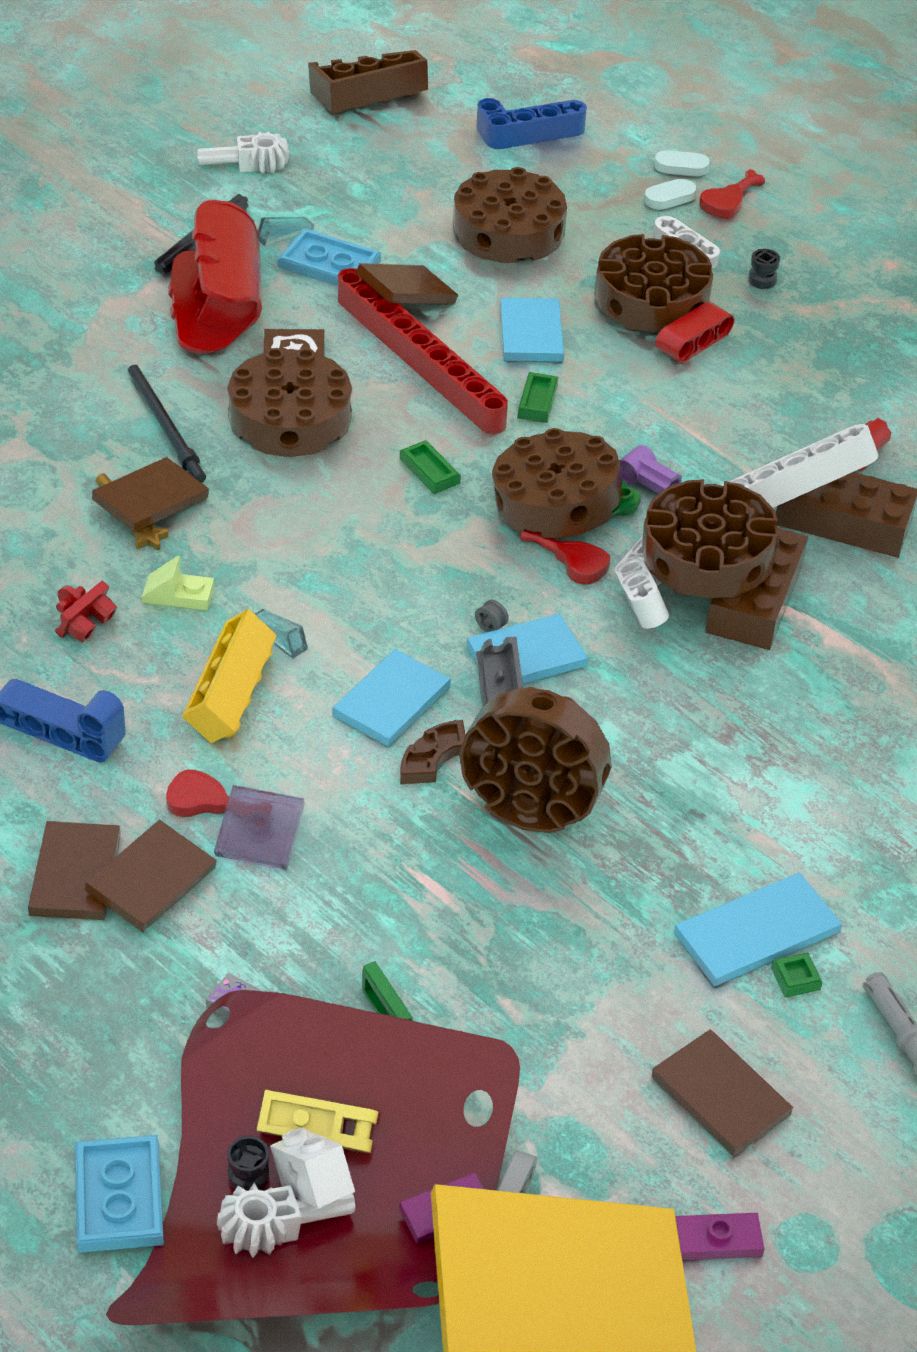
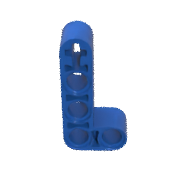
(529, 124)
(81, 729)

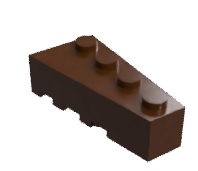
(368, 80)

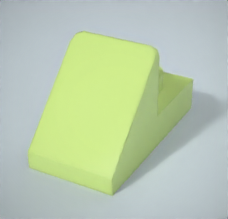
(175, 589)

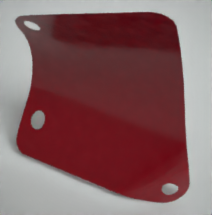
(334, 1054)

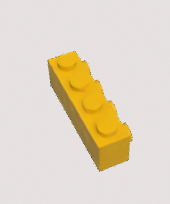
(230, 676)

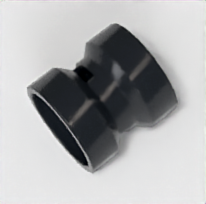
(764, 263)
(248, 1163)

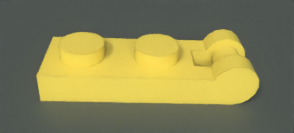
(288, 1112)

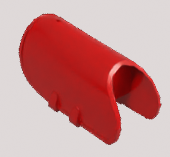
(219, 283)

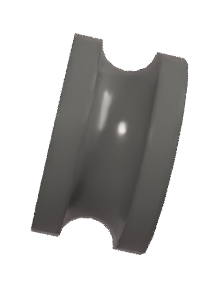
(491, 616)

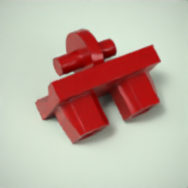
(78, 605)

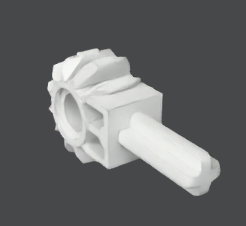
(253, 153)
(270, 1217)

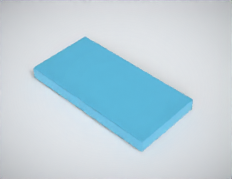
(757, 929)

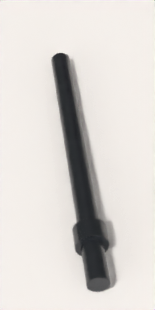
(186, 456)

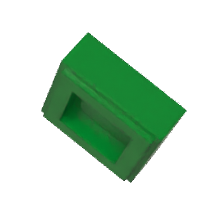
(796, 975)

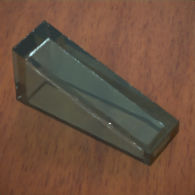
(281, 228)
(289, 634)

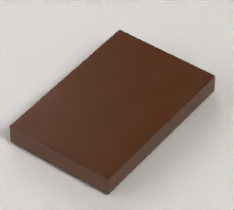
(406, 283)
(150, 494)
(65, 863)
(150, 875)
(722, 1092)

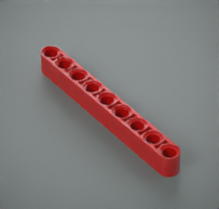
(424, 353)

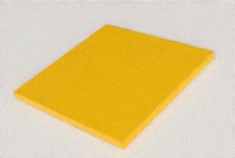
(557, 1274)

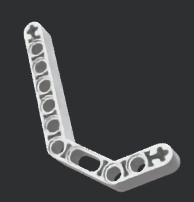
(777, 484)

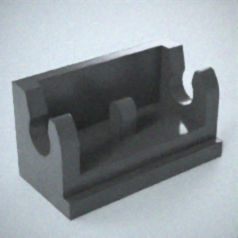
(498, 668)

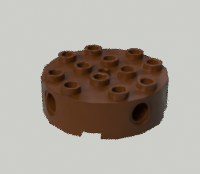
(509, 215)
(651, 281)
(289, 402)
(557, 483)
(710, 538)
(536, 759)

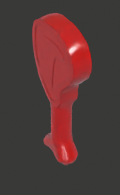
(728, 200)
(582, 560)
(195, 794)

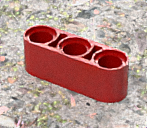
(694, 332)

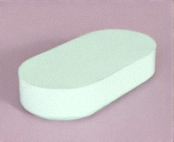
(682, 163)
(670, 194)

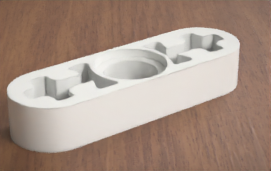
(672, 227)

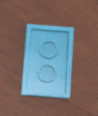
(324, 256)
(531, 329)
(543, 644)
(391, 697)
(118, 1194)

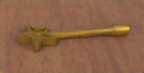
(145, 536)

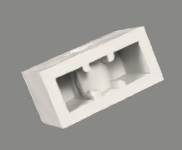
(312, 1167)

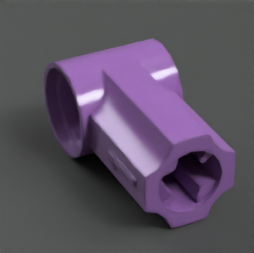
(642, 467)

